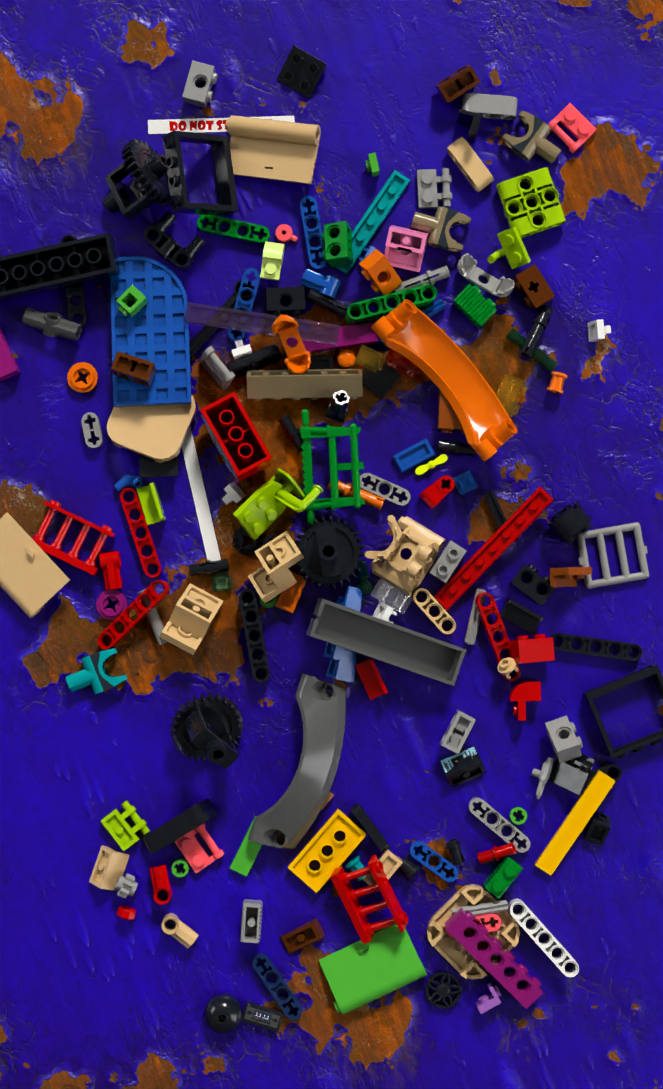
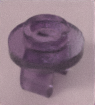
(227, 357)

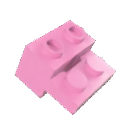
(406, 239)

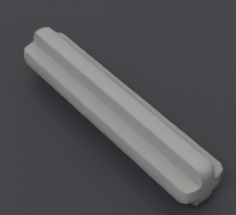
(474, 620)
(484, 908)

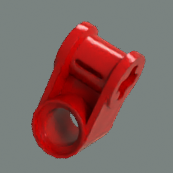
(434, 493)

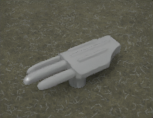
(543, 775)

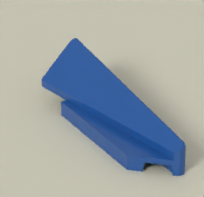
(344, 660)

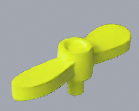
(431, 464)

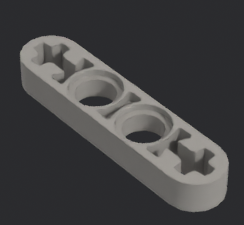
(499, 824)

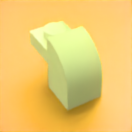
(272, 261)

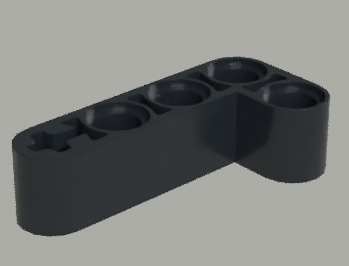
(179, 826)

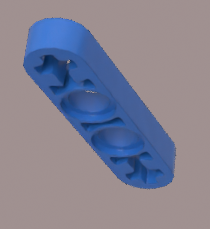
(312, 233)
(242, 304)

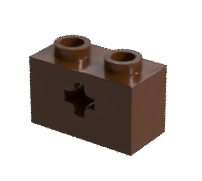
(533, 277)

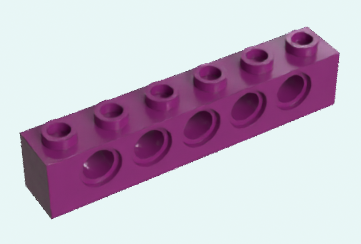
(526, 993)

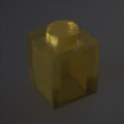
(370, 359)

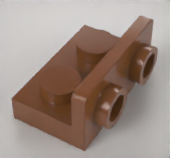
(567, 576)

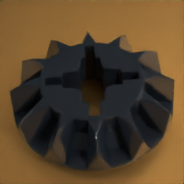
(248, 549)

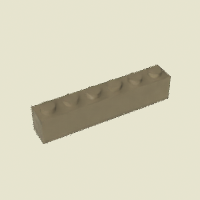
(310, 384)

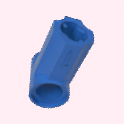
(325, 284)

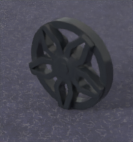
(443, 989)

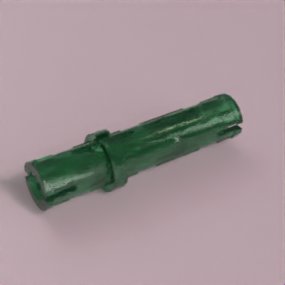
(538, 354)

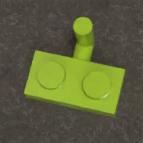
(511, 247)

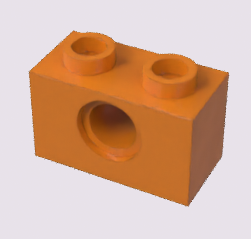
(377, 264)

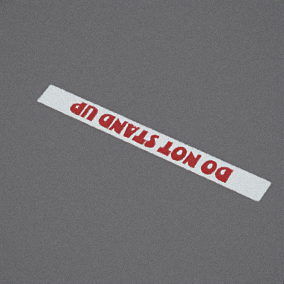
(198, 125)

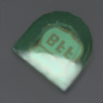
(221, 582)

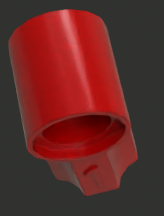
(111, 564)
(160, 881)

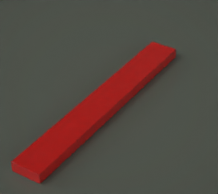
(493, 548)

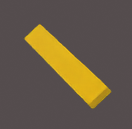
(575, 822)

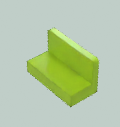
(151, 504)

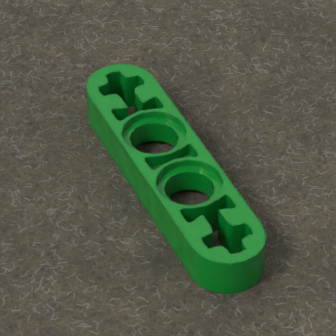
(232, 232)

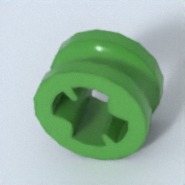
(523, 812)
(174, 869)

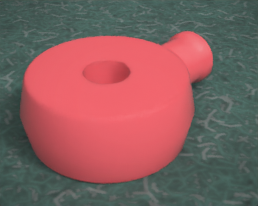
(289, 233)

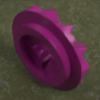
(103, 601)

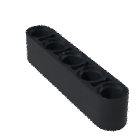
(253, 645)

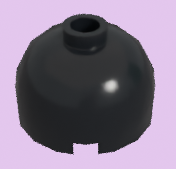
(222, 1005)

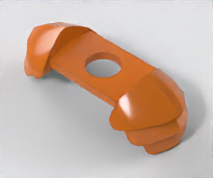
(298, 358)

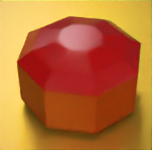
(126, 913)

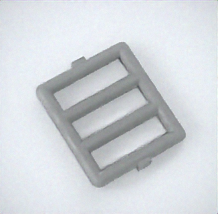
(617, 530)

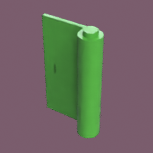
(368, 975)

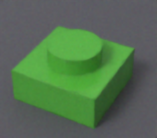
(372, 165)

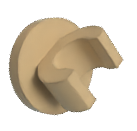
(506, 666)

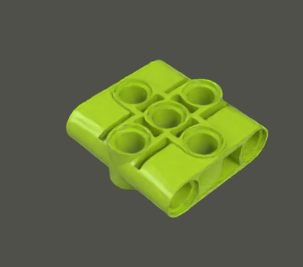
(513, 195)

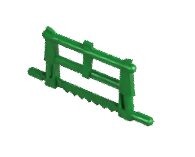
(330, 432)

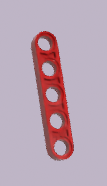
(134, 525)
(141, 610)
(490, 629)

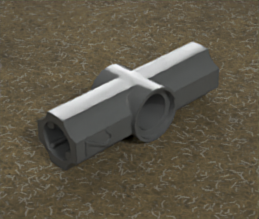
(52, 324)

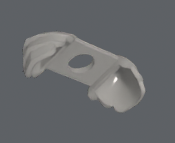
(497, 287)

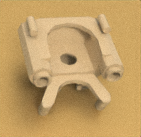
(408, 573)

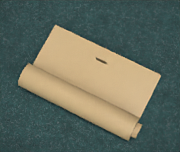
(273, 144)
(26, 569)

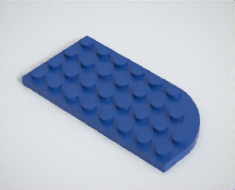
(152, 334)

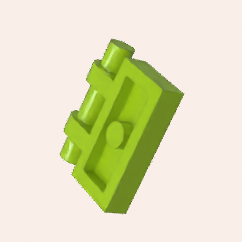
(119, 827)

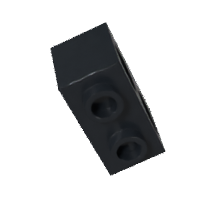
(529, 588)

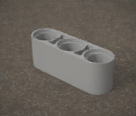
(491, 105)

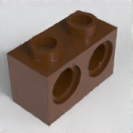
(457, 83)
(133, 369)

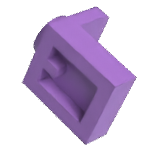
(487, 1001)

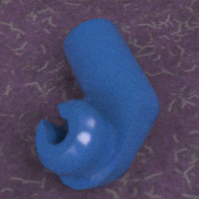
(129, 480)

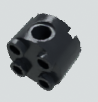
(570, 522)

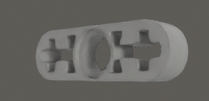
(373, 478)

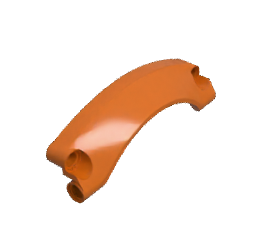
(435, 353)

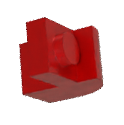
(524, 692)

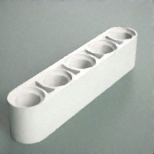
(547, 946)

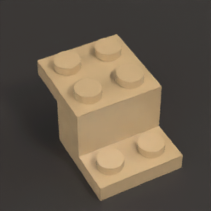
(276, 559)
(191, 619)

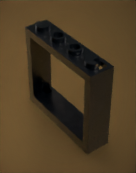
(222, 167)
(635, 745)

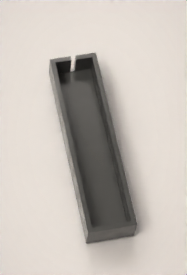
(386, 641)

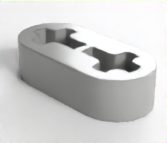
(96, 429)

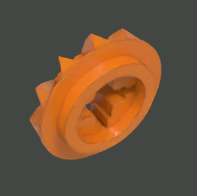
(73, 376)

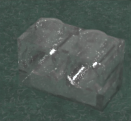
(391, 596)

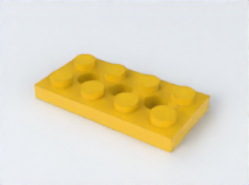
(313, 850)

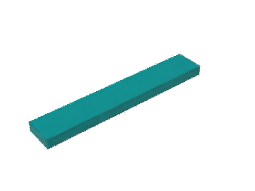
(375, 216)

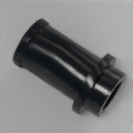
(455, 851)

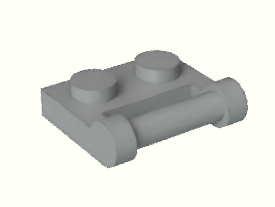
(216, 368)

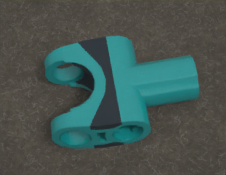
(95, 673)

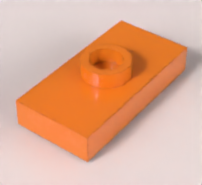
(289, 598)

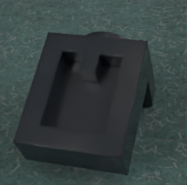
(598, 828)

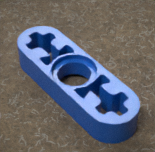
(442, 873)

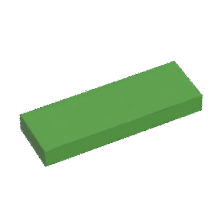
(246, 854)

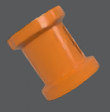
(557, 382)

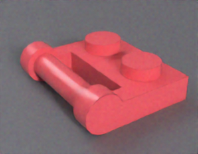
(575, 124)
(195, 852)

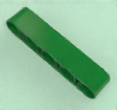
(380, 304)

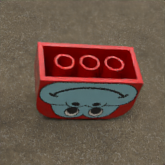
(235, 437)

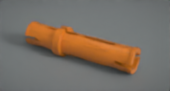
(369, 498)

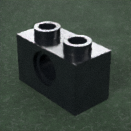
(295, 294)

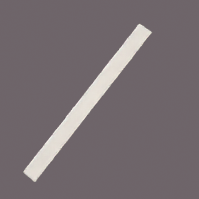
(200, 498)

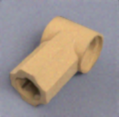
(181, 931)

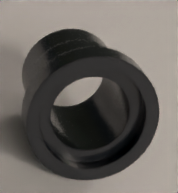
(408, 868)

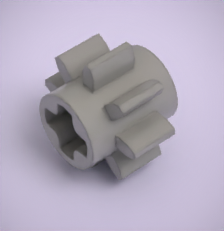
(126, 886)

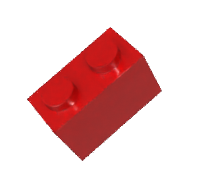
(532, 650)

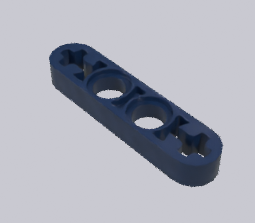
(278, 985)

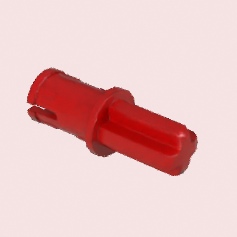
(496, 853)

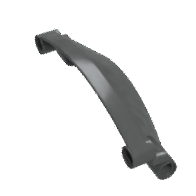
(323, 735)

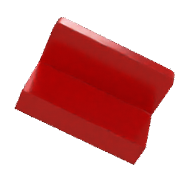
(371, 678)

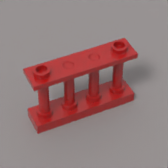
(72, 556)
(357, 912)

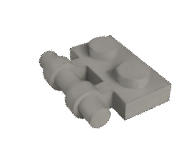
(427, 188)

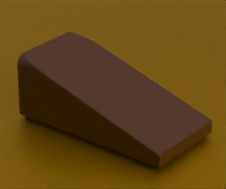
(303, 936)

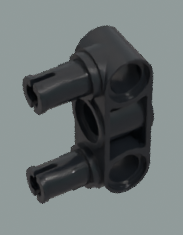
(169, 248)

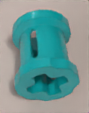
(355, 864)

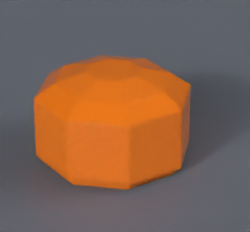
(346, 358)

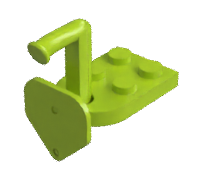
(270, 502)

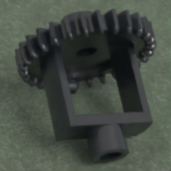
(150, 172)
(332, 568)
(211, 739)

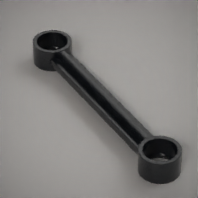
(207, 331)

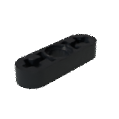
(264, 356)
(370, 827)

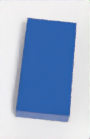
(414, 455)

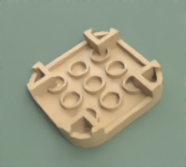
(151, 429)
(451, 949)

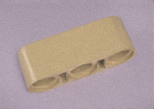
(470, 164)
(442, 616)

